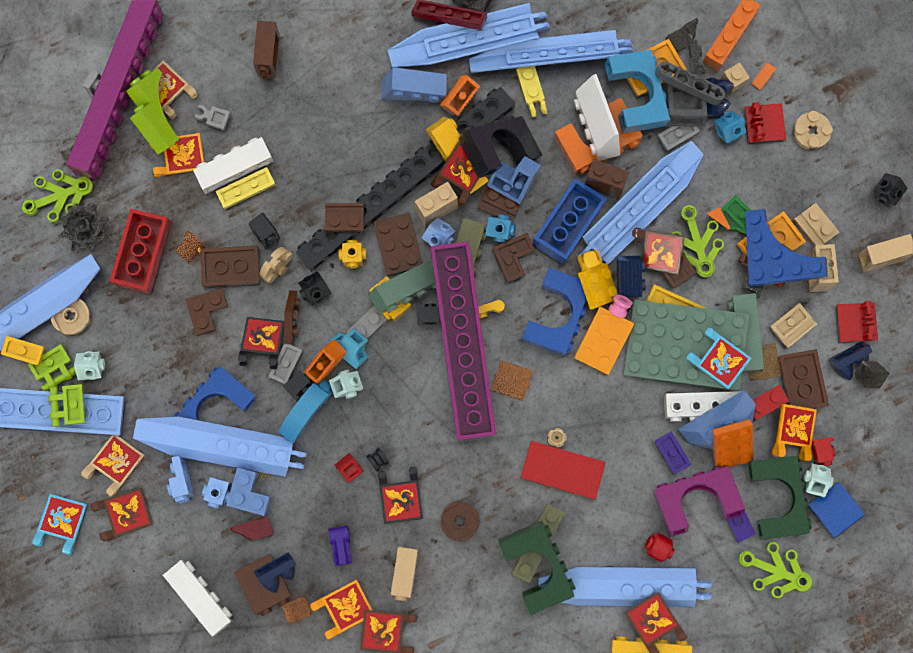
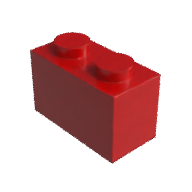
(769, 402)

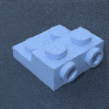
(180, 486)

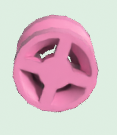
(620, 306)

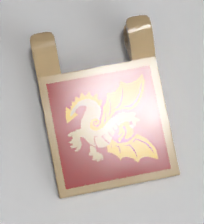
(170, 87)
(116, 461)

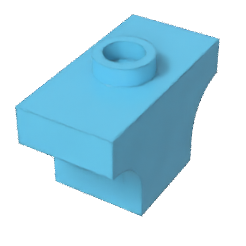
(354, 344)

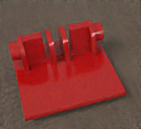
(765, 122)
(857, 322)

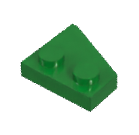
(735, 215)

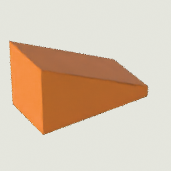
(763, 76)
(718, 216)

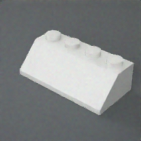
(597, 119)

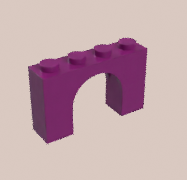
(717, 482)

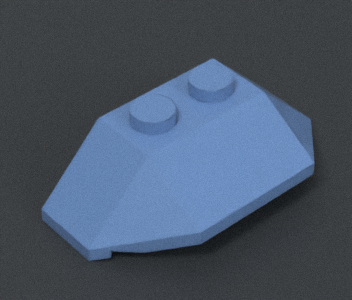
(734, 410)

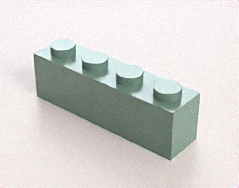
(403, 288)
(748, 304)

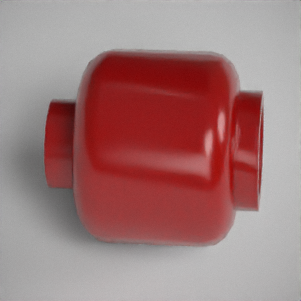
(659, 547)

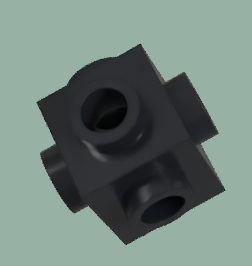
(890, 189)
(314, 288)

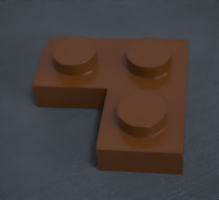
(508, 254)
(201, 307)
(291, 316)

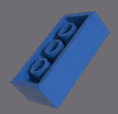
(569, 221)

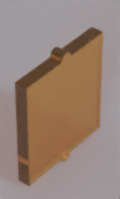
(771, 364)
(511, 380)

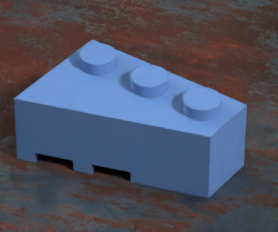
(414, 85)

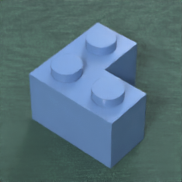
(515, 182)
(243, 495)

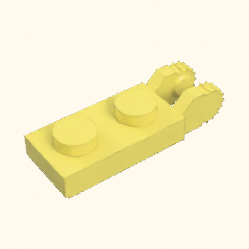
(531, 89)

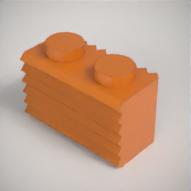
(459, 95)
(325, 361)

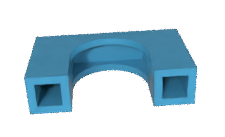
(641, 67)

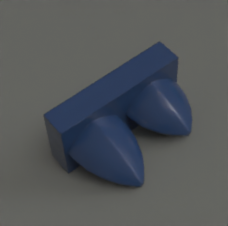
(718, 110)
(844, 360)
(268, 573)

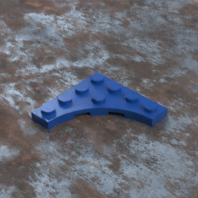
(771, 261)

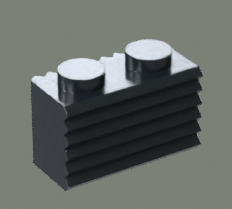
(264, 231)

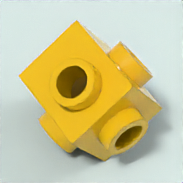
(355, 260)

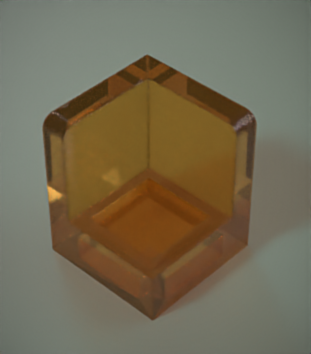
(189, 247)
(297, 610)

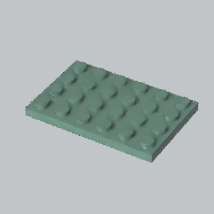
(669, 332)

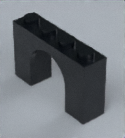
(511, 131)

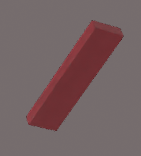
(449, 14)

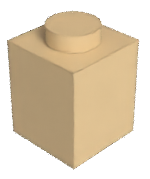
(737, 76)

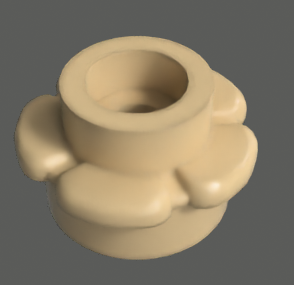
(557, 432)

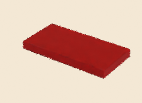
(563, 470)

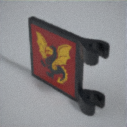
(262, 338)
(400, 500)

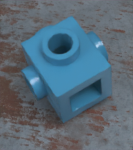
(730, 126)
(494, 224)

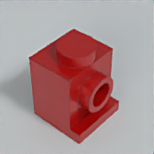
(823, 451)

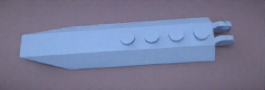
(452, 41)
(552, 51)
(643, 202)
(46, 299)
(218, 444)
(633, 585)

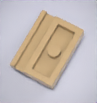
(816, 225)
(793, 325)

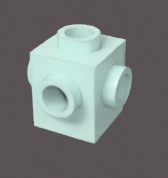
(89, 365)
(349, 382)
(818, 480)

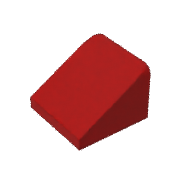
(349, 468)

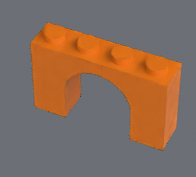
(579, 154)

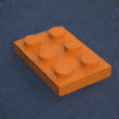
(733, 444)

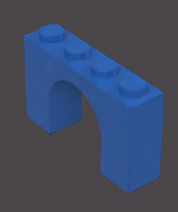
(559, 339)
(219, 384)

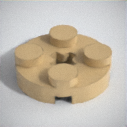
(812, 141)
(277, 265)
(78, 324)

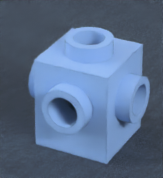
(439, 233)
(209, 492)

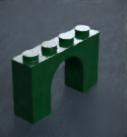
(788, 472)
(537, 539)

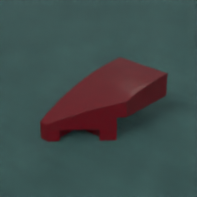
(254, 529)

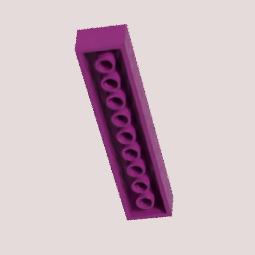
(111, 95)
(463, 340)

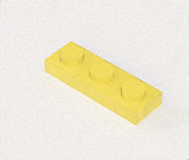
(245, 188)

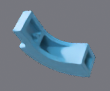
(305, 409)

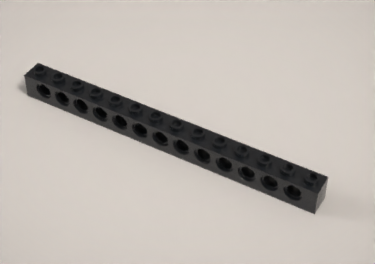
(403, 188)

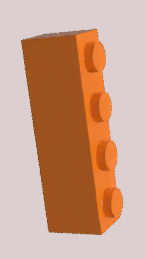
(731, 34)

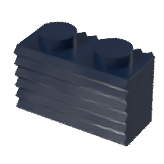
(630, 276)

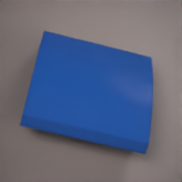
(836, 510)

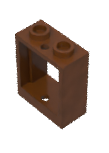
(266, 49)

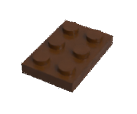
(398, 244)
(230, 266)
(803, 379)

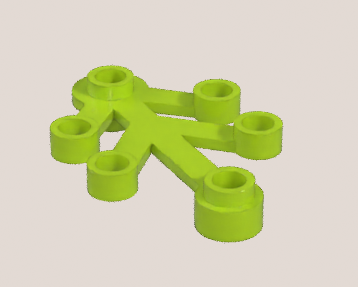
(59, 195)
(698, 244)
(778, 571)

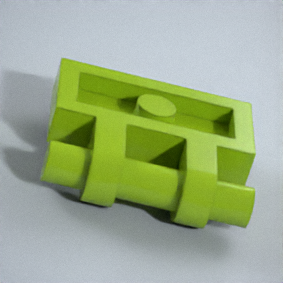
(50, 363)
(73, 405)

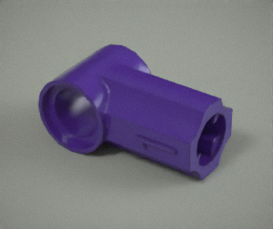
(340, 540)

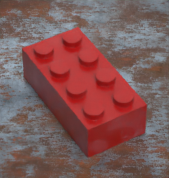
(140, 251)

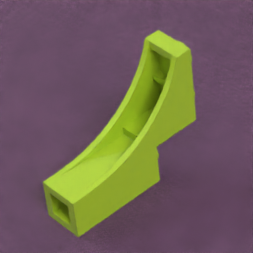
(149, 113)

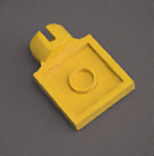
(596, 279)

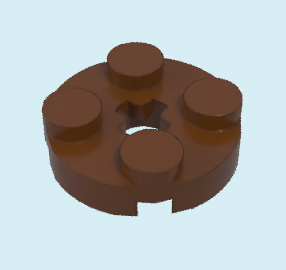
(462, 510)

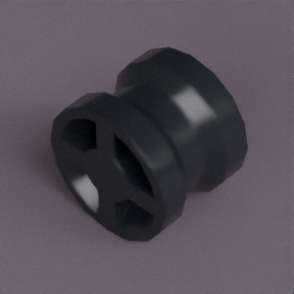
(377, 459)

